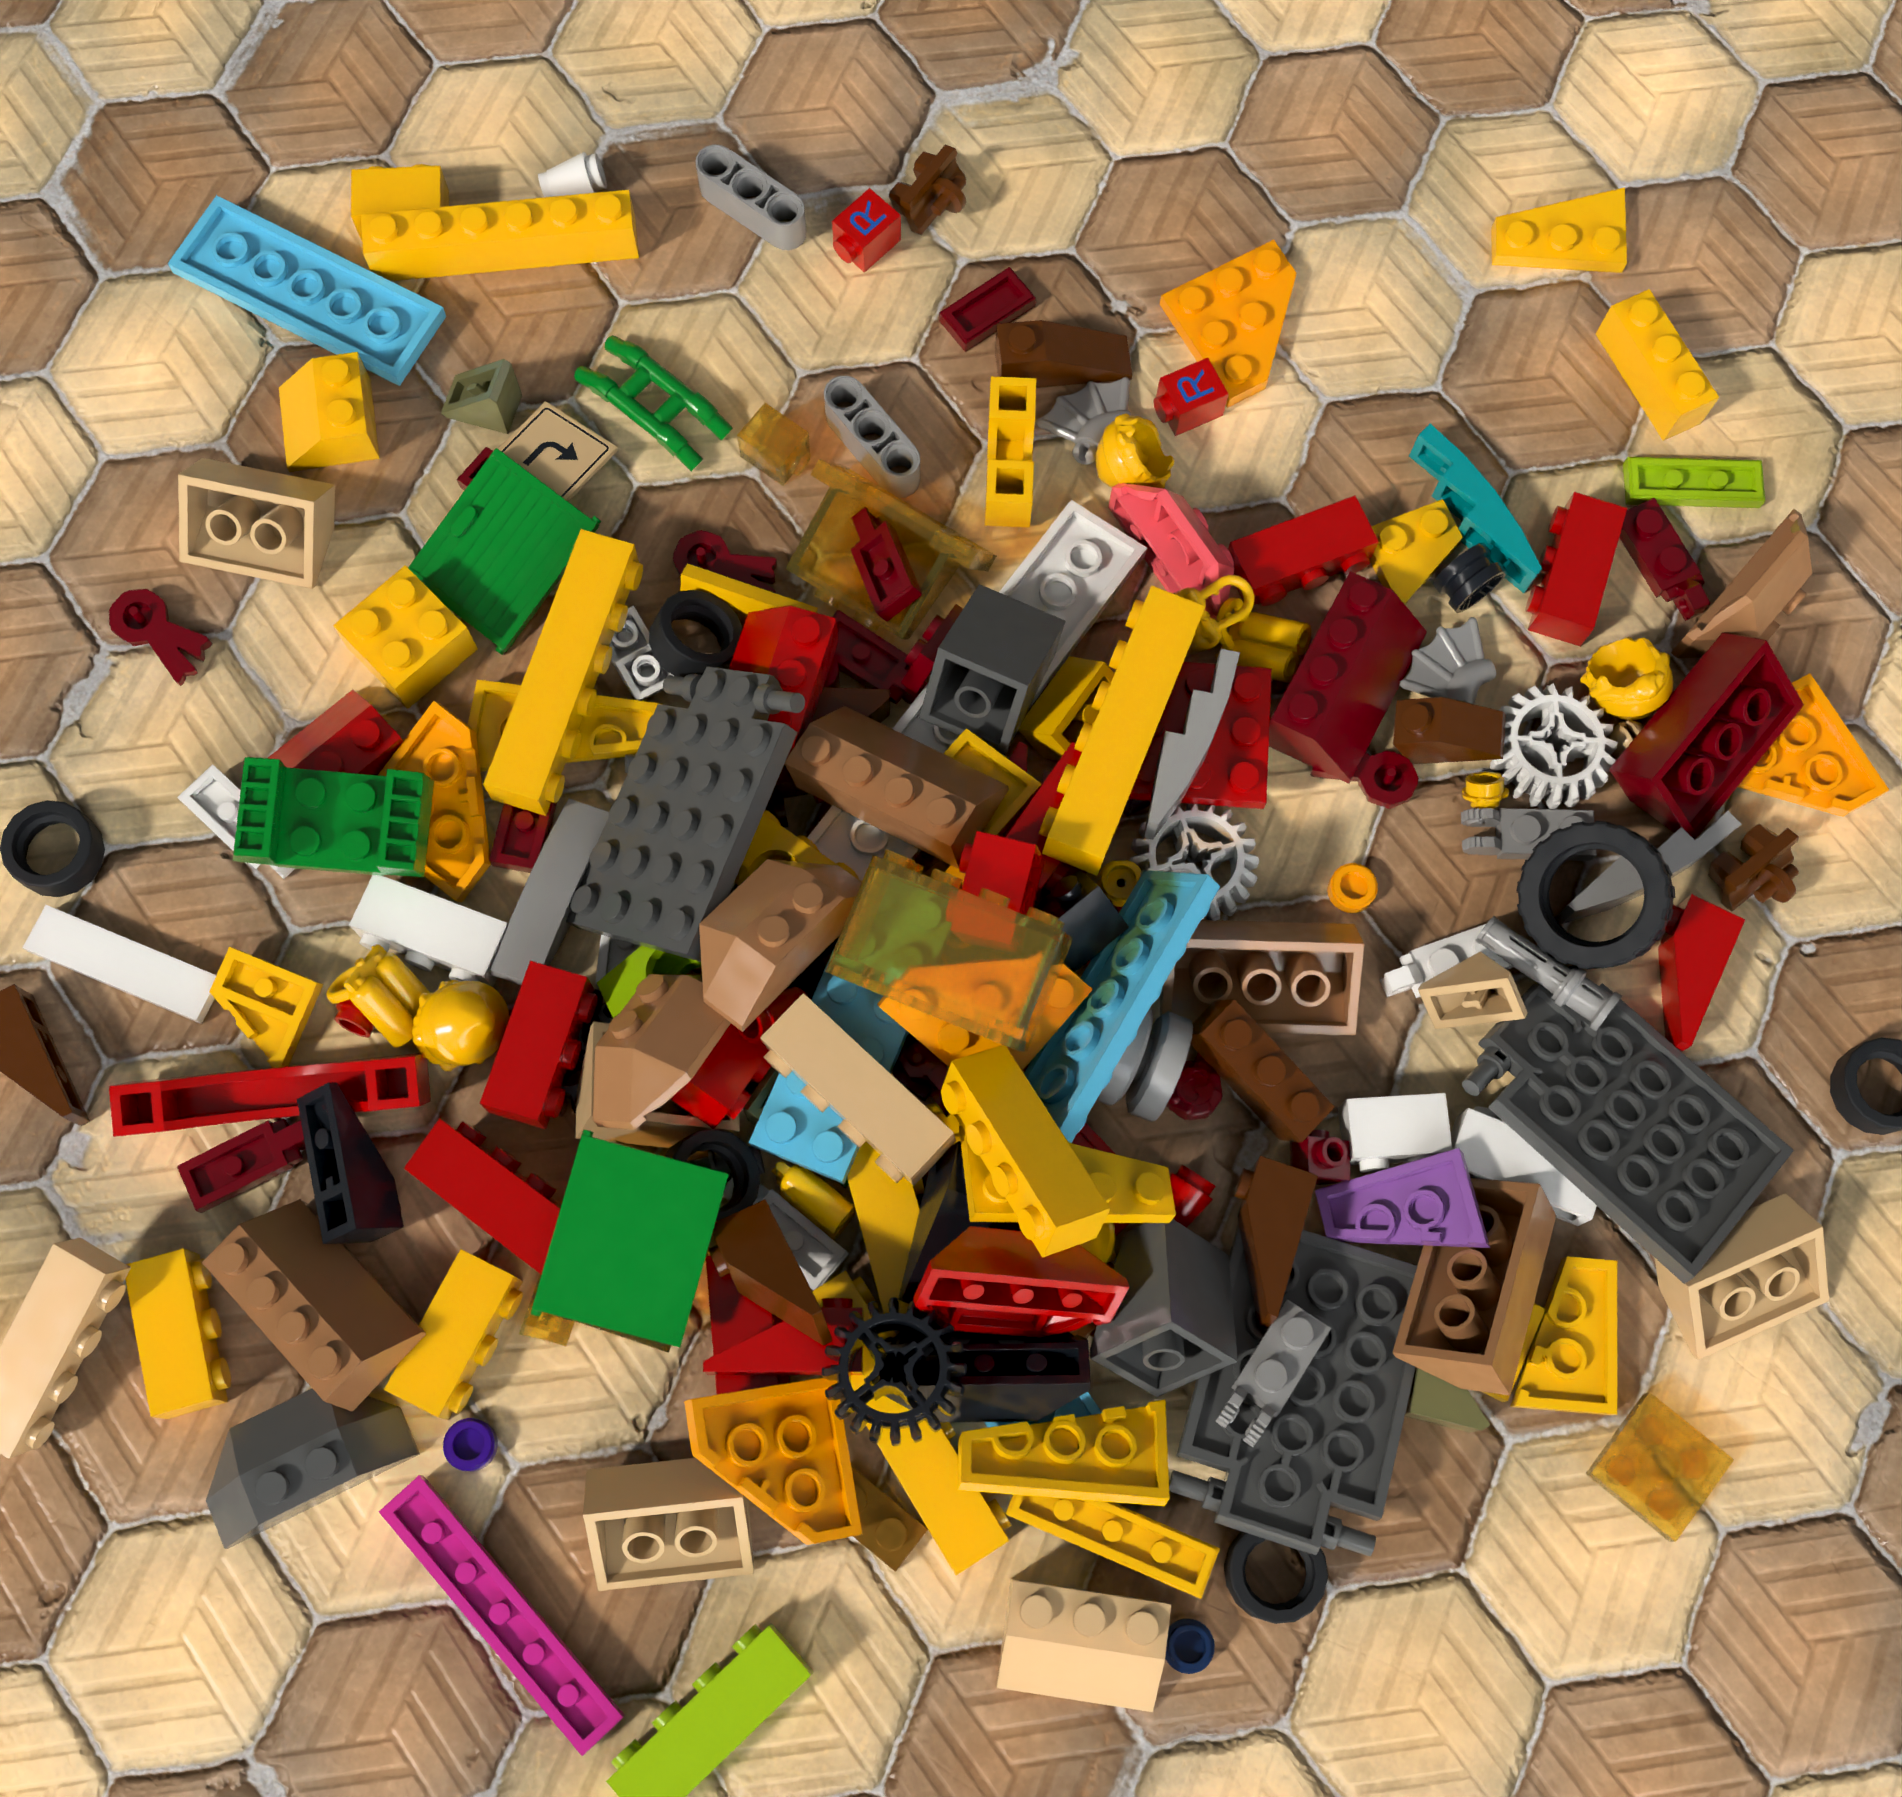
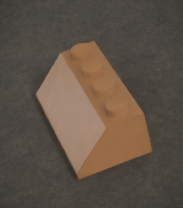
(894, 783)
(1279, 972)
(314, 1303)
(1476, 1303)

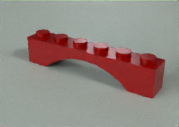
(265, 1093)

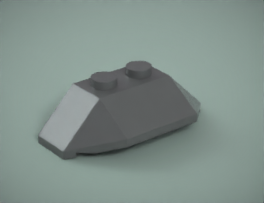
(300, 1459)

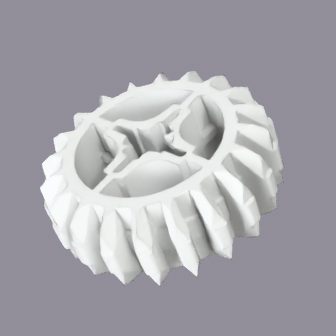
(1569, 730)
(1228, 847)

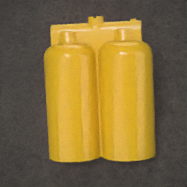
(1209, 630)
(1265, 641)
(383, 993)
(814, 1198)

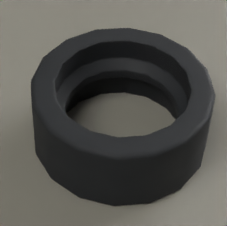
(701, 608)
(30, 822)
(1847, 1094)
(737, 1157)
(1277, 1613)

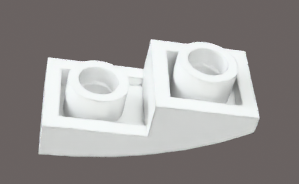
(635, 659)

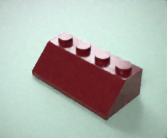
(1347, 679)
(1708, 734)

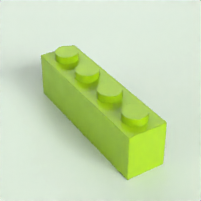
(713, 1722)

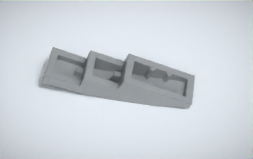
(1185, 753)
(1622, 881)
(544, 904)

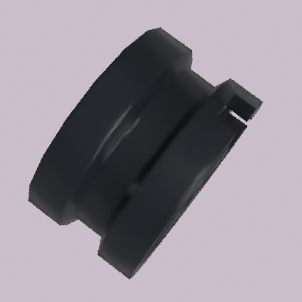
(1470, 577)

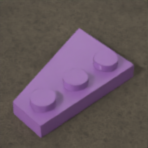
(1407, 1205)

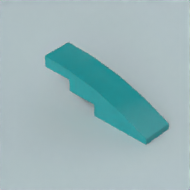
(1477, 506)

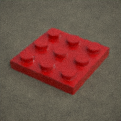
(1238, 756)

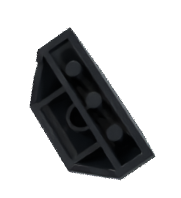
(1005, 1376)

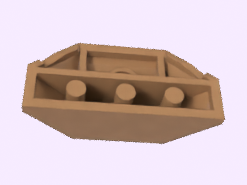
(1758, 592)
(770, 934)
(652, 1049)

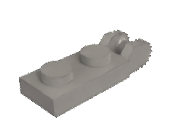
(1520, 830)
(1275, 1368)

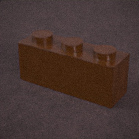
(1259, 1071)

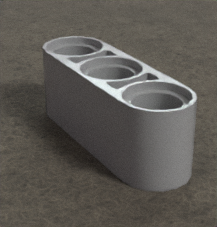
(742, 180)
(868, 418)

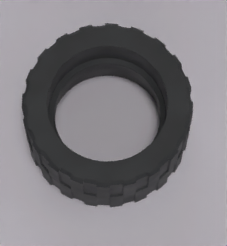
(1552, 853)

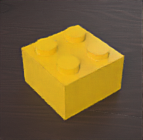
(406, 636)

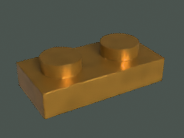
(885, 1525)

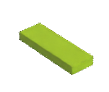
(1694, 482)

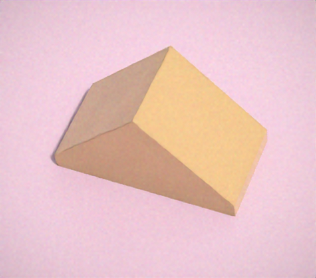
(1472, 994)

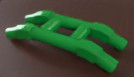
(658, 422)

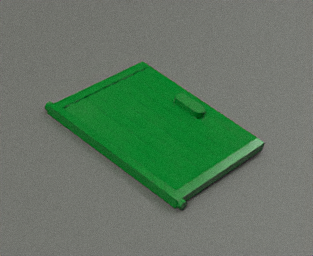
(501, 549)
(630, 1241)

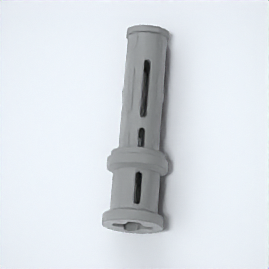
(1567, 985)

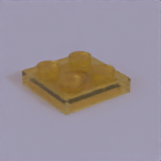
(1659, 1467)

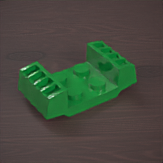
(333, 819)

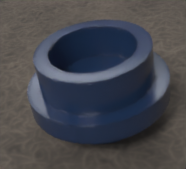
(1189, 1646)

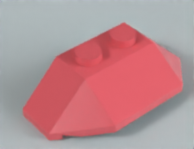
(1175, 539)

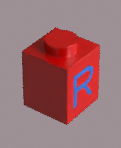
(866, 230)
(1190, 397)

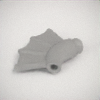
(1086, 414)
(1451, 665)

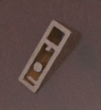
(1060, 353)
(32, 1057)
(1270, 1227)
(766, 1270)

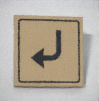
(558, 450)

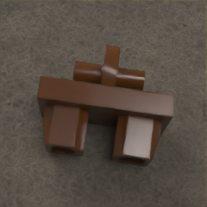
(934, 190)
(1764, 874)

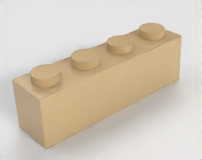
(857, 1089)
(52, 1337)

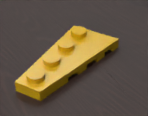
(608, 733)
(1131, 1187)
(1089, 1457)

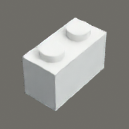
(1394, 1129)

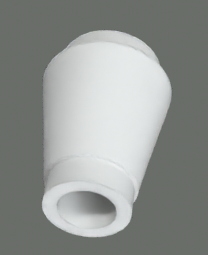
(574, 176)

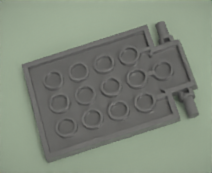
(687, 811)
(1630, 1125)
(1339, 1424)

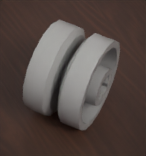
(1150, 1066)

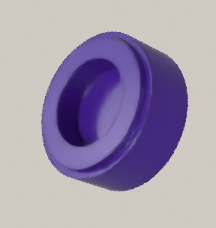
(470, 1444)

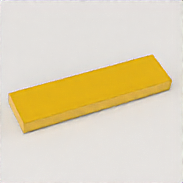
(1123, 1538)

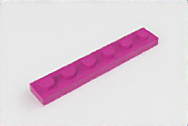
(502, 1614)

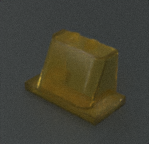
(828, 564)

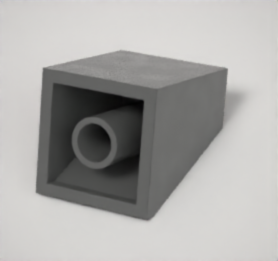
(991, 667)
(1175, 1313)

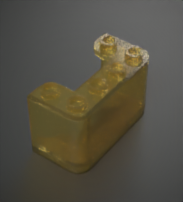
(950, 950)

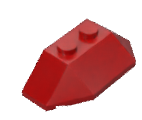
(1004, 1286)

